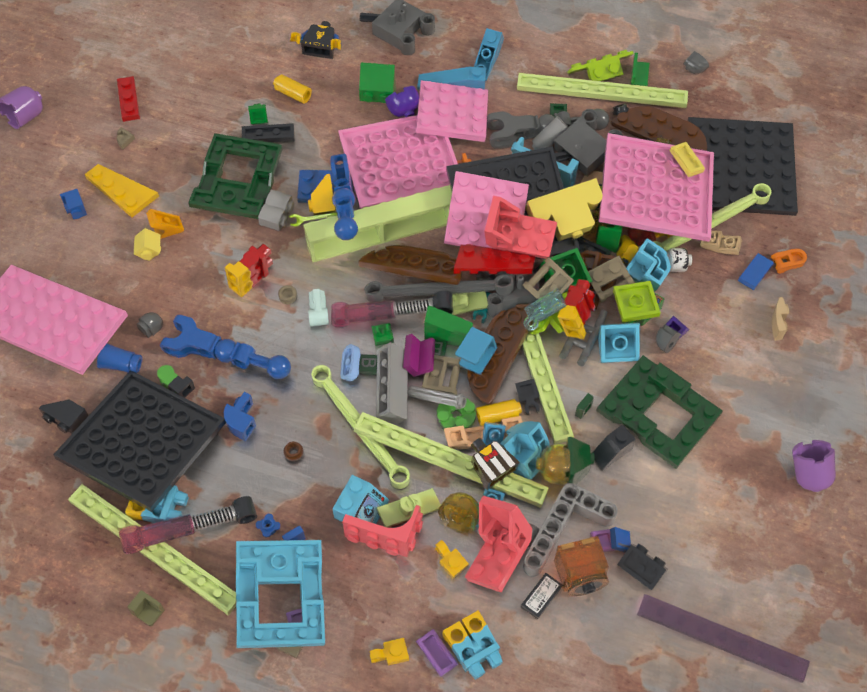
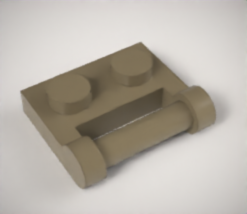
(607, 273)
(559, 280)
(435, 379)

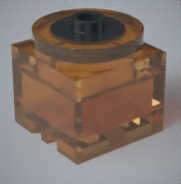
(582, 566)

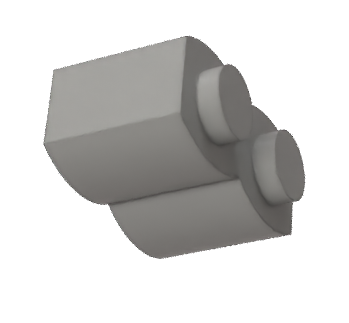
(275, 210)

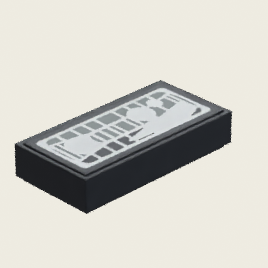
(541, 596)

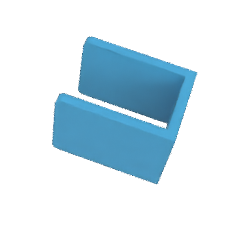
(476, 350)

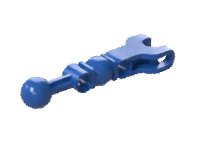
(343, 198)
(212, 346)

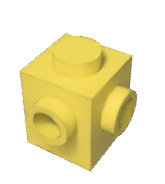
(147, 244)

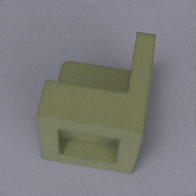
(146, 608)

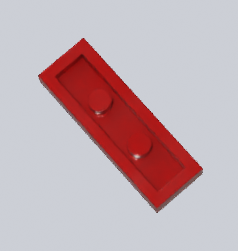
(128, 99)

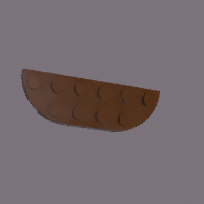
(654, 123)
(413, 262)
(509, 336)

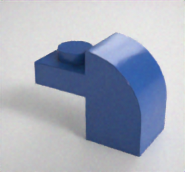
(237, 419)

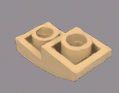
(723, 244)
(779, 324)

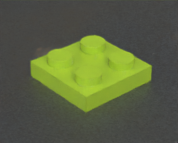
(636, 301)

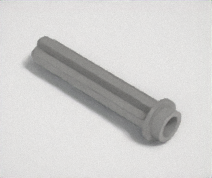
(458, 401)

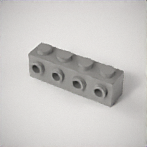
(391, 384)

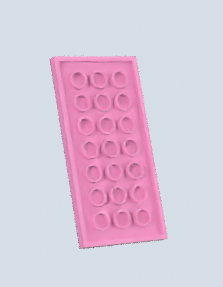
(54, 319)

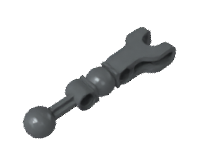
(529, 126)

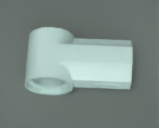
(318, 312)

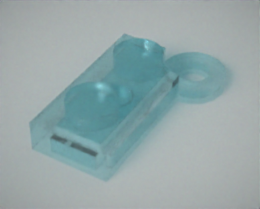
(543, 308)

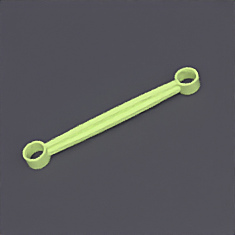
(724, 214)
(352, 417)

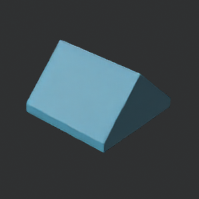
(619, 342)

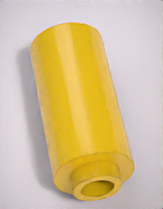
(292, 88)
(496, 412)

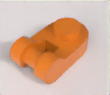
(795, 259)

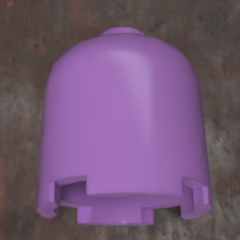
(21, 106)
(814, 465)

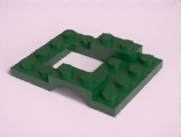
(230, 195)
(640, 390)

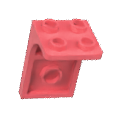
(393, 540)

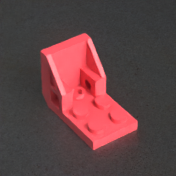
(517, 232)
(505, 539)

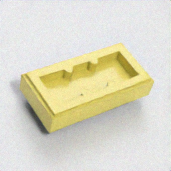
(687, 159)

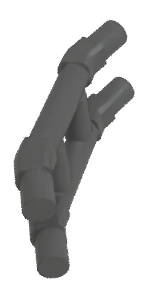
(586, 346)

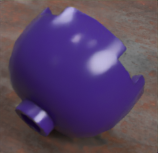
(403, 103)

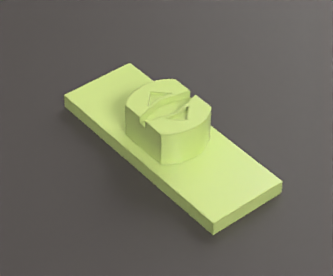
(469, 302)
(402, 509)

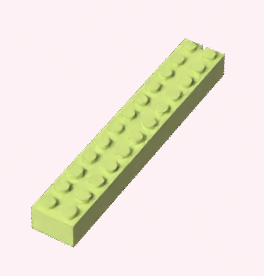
(381, 223)

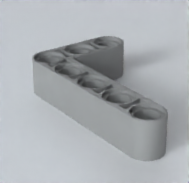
(559, 522)

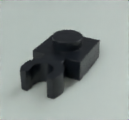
(528, 393)

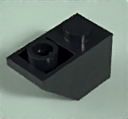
(64, 414)

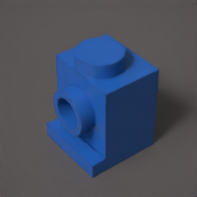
(73, 203)

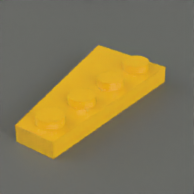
(121, 190)

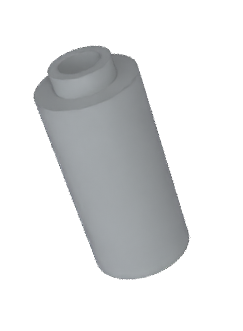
(549, 134)

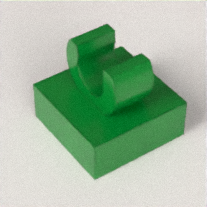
(258, 113)
(382, 334)

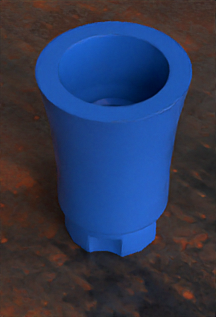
(118, 359)

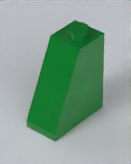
(445, 327)

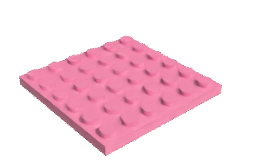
(395, 161)
(652, 192)

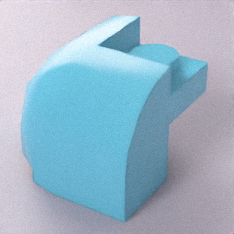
(649, 264)
(526, 443)

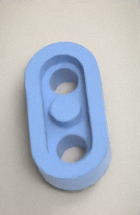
(350, 363)

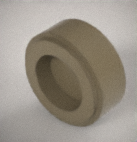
(287, 294)

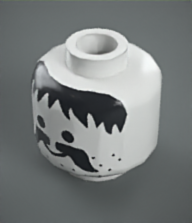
(679, 259)

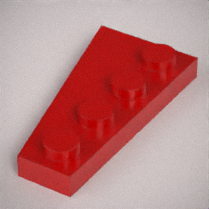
(479, 258)

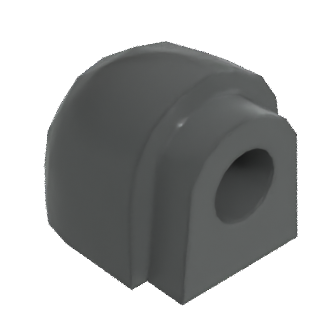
(696, 63)
(150, 324)
(667, 338)

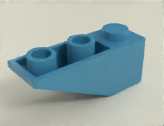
(489, 50)

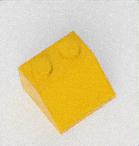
(321, 198)

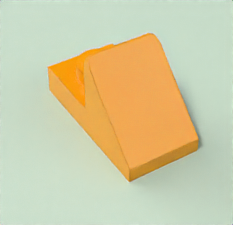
(164, 223)

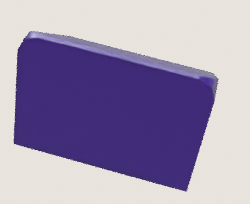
(677, 325)

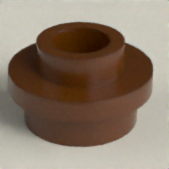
(293, 446)

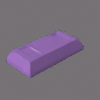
(437, 652)

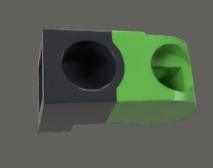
(173, 382)

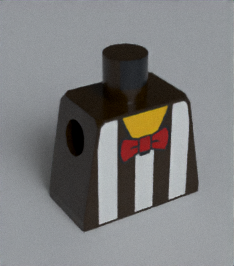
(492, 462)

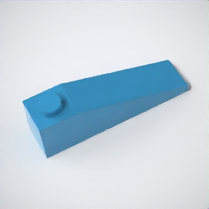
(468, 76)

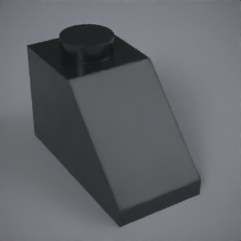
(613, 447)

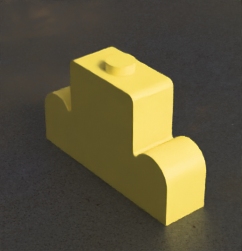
(568, 208)

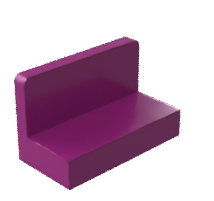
(418, 355)

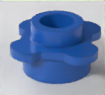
(268, 531)

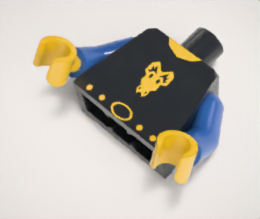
(318, 40)

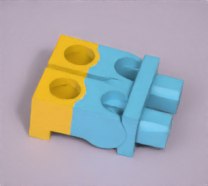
(164, 509)
(473, 644)

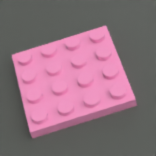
(452, 111)
(472, 203)

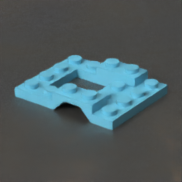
(279, 564)

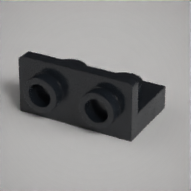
(643, 566)

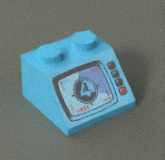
(359, 500)

